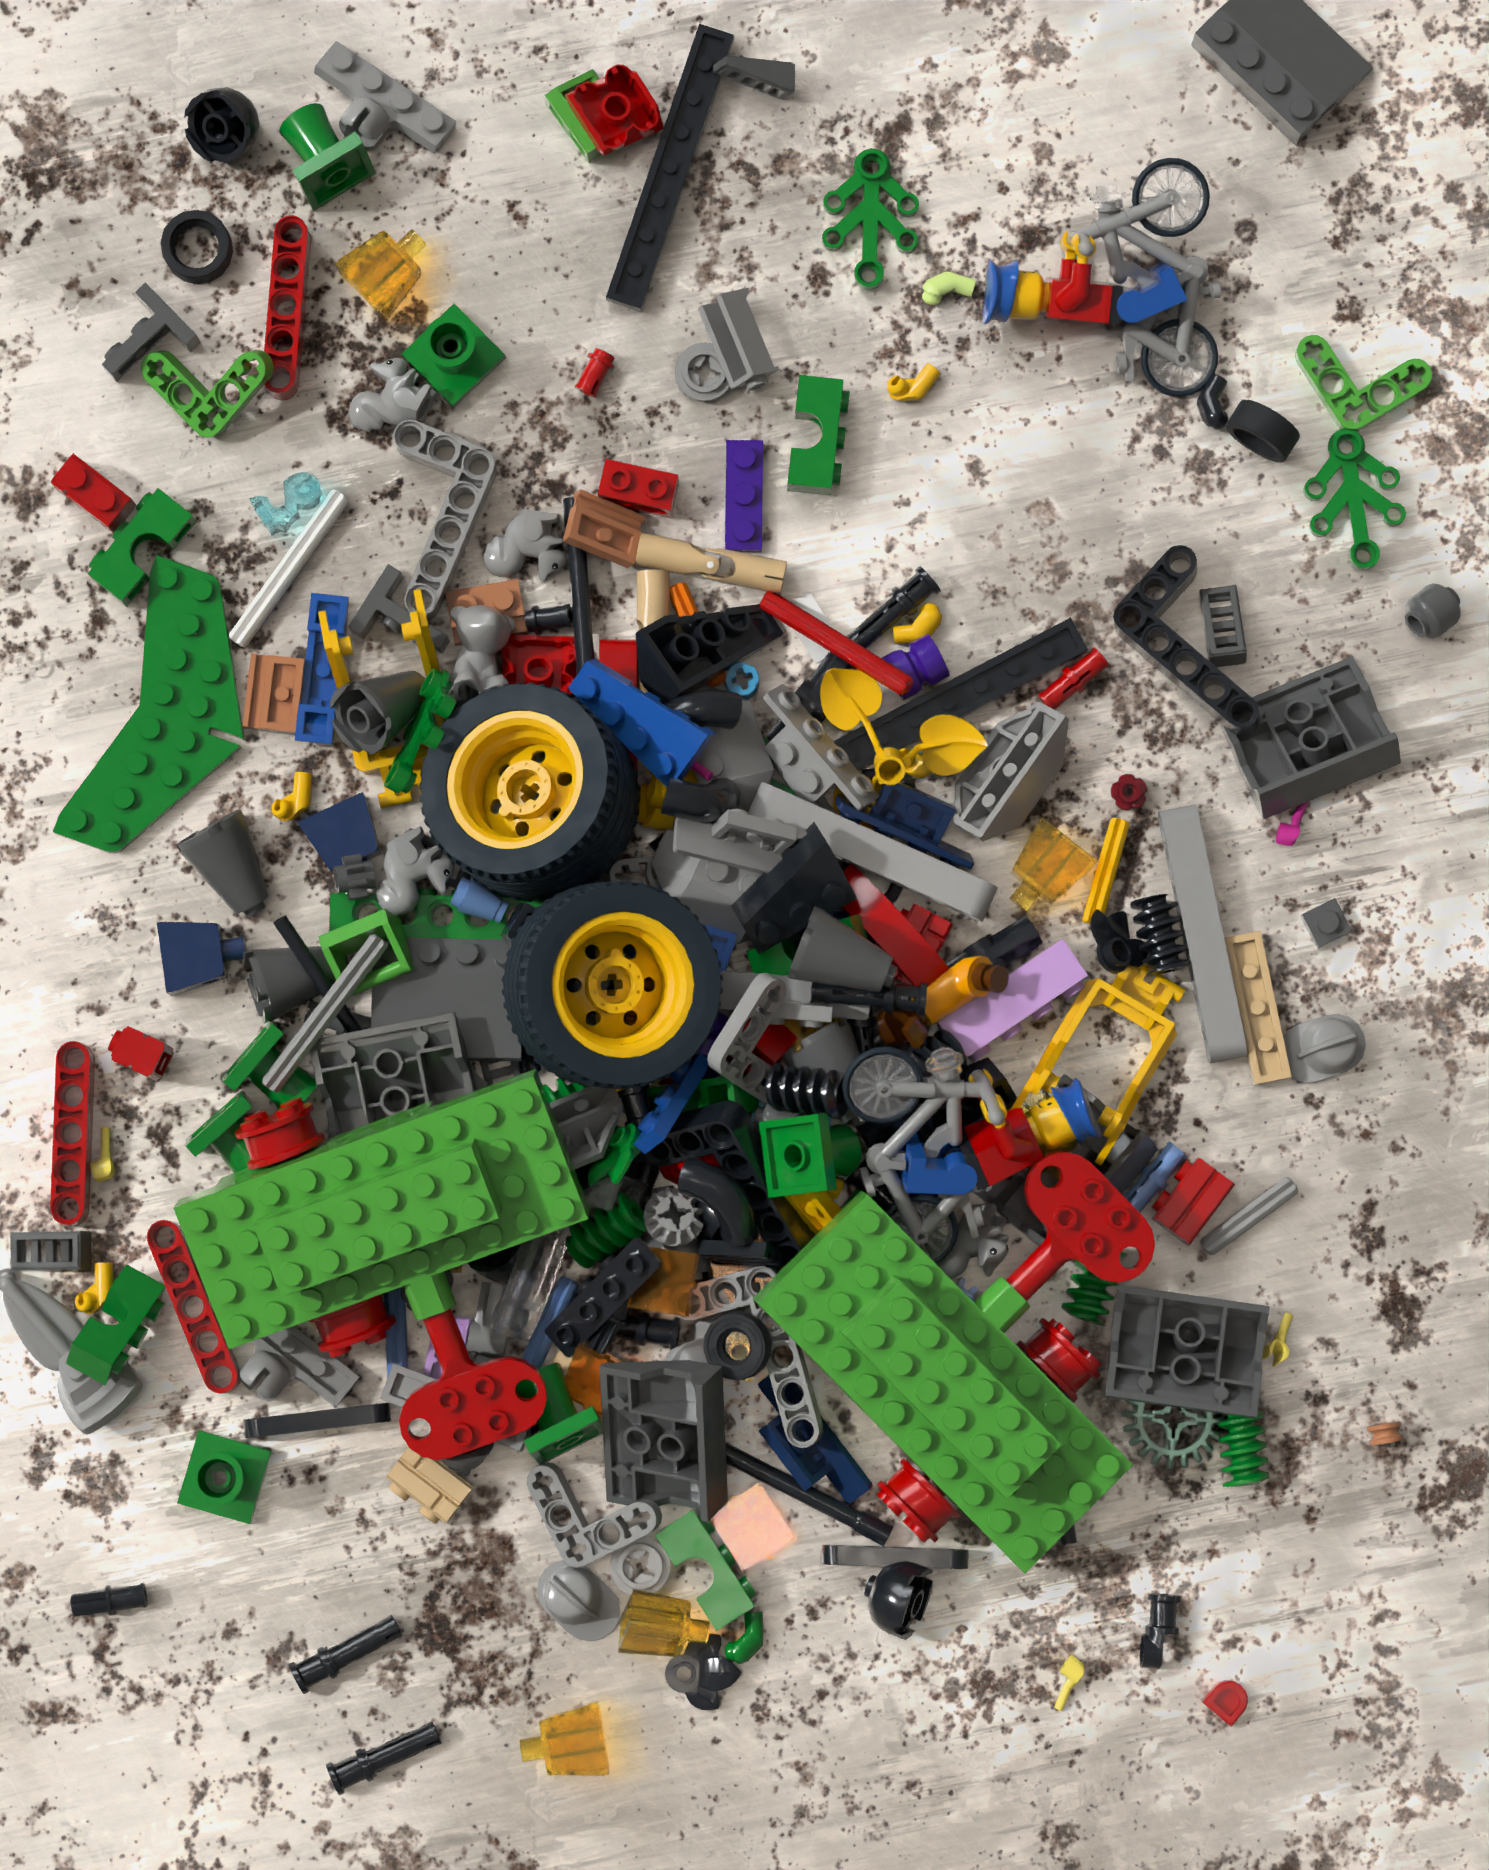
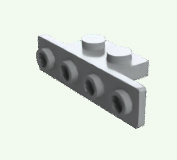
(810, 754)
(736, 840)
(796, 1001)

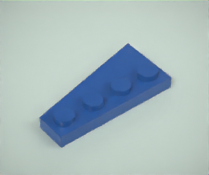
(650, 730)

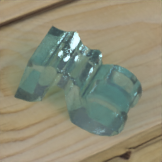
(300, 492)

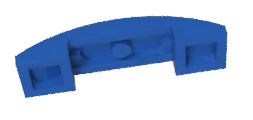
(314, 711)

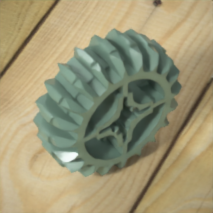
(1170, 1451)

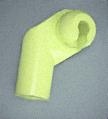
(945, 283)

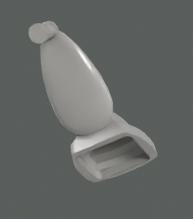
(47, 1333)

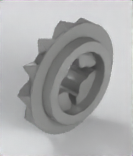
(689, 382)
(663, 1229)
(658, 1561)

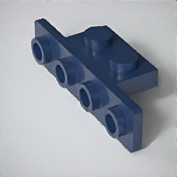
(911, 816)
(820, 1459)

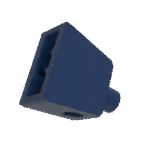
(343, 831)
(195, 954)

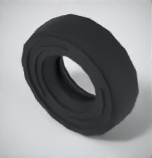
(759, 1345)

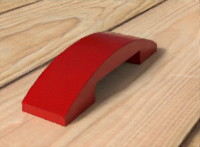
(893, 931)

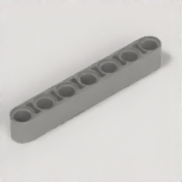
(879, 853)
(1202, 934)

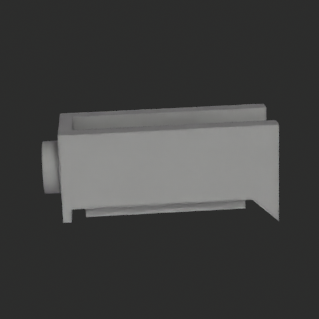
(737, 340)

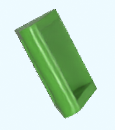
(562, 112)
(352, 936)

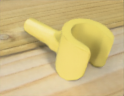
(103, 1168)
(1278, 1346)
(1073, 1670)

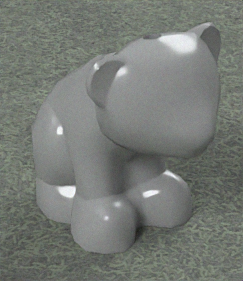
(482, 633)

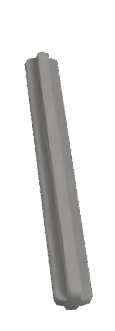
(324, 1013)

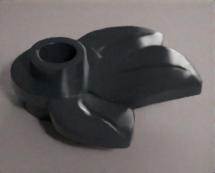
(1113, 942)
(707, 1670)

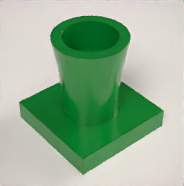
(328, 164)
(458, 372)
(257, 1061)
(220, 1134)
(807, 1154)
(560, 1423)
(245, 1474)

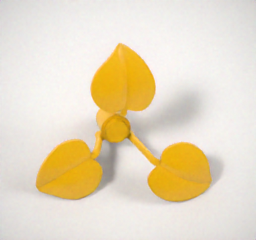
(947, 740)

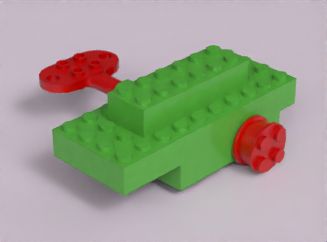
(381, 1208)
(945, 1380)

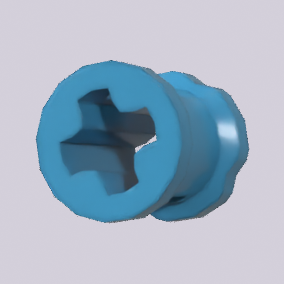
(748, 672)

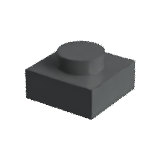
(1326, 923)

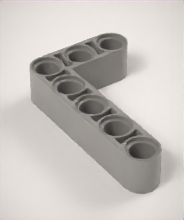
(450, 514)
(780, 1376)

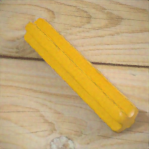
(1106, 868)

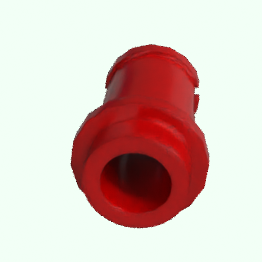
(595, 372)

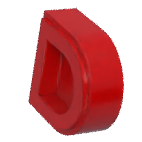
(1227, 1701)

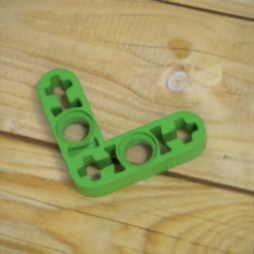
(1350, 394)
(203, 401)

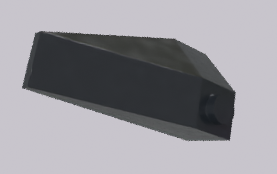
(692, 650)

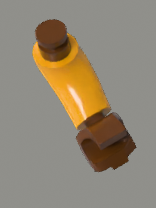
(952, 990)

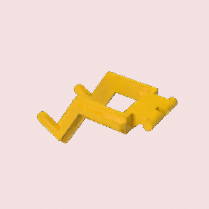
(338, 648)
(1134, 1001)

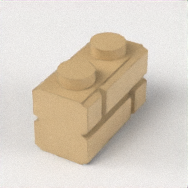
(430, 1484)

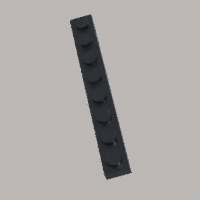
(669, 169)
(968, 691)

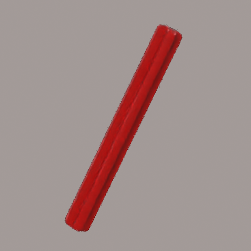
(836, 643)

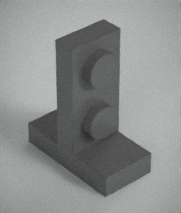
(148, 334)
(379, 604)

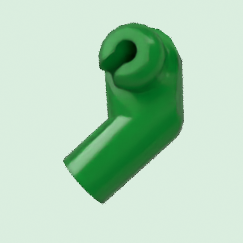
(749, 1642)

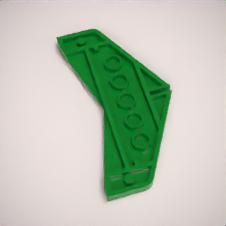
(167, 740)

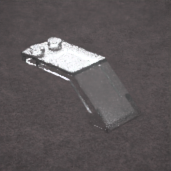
(540, 1262)

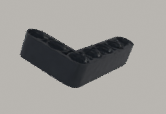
(1178, 649)
(737, 1146)

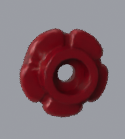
(1119, 788)

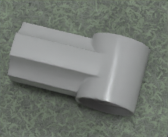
(480, 1337)

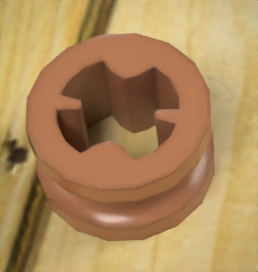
(1385, 1433)

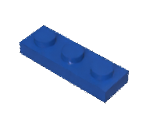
(670, 1103)

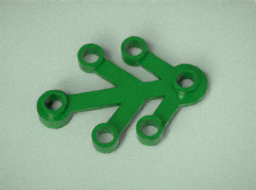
(870, 212)
(1354, 492)
(422, 730)

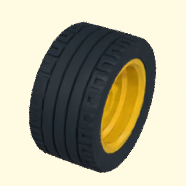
(465, 781)
(669, 1019)

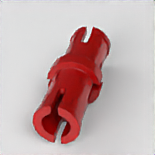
(1073, 679)

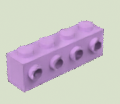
(1027, 993)

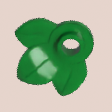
(617, 1156)

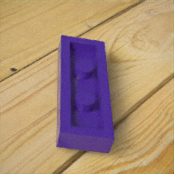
(744, 495)

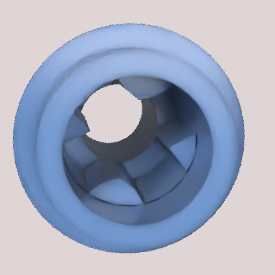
(478, 901)

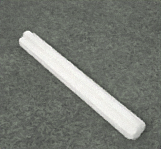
(288, 568)

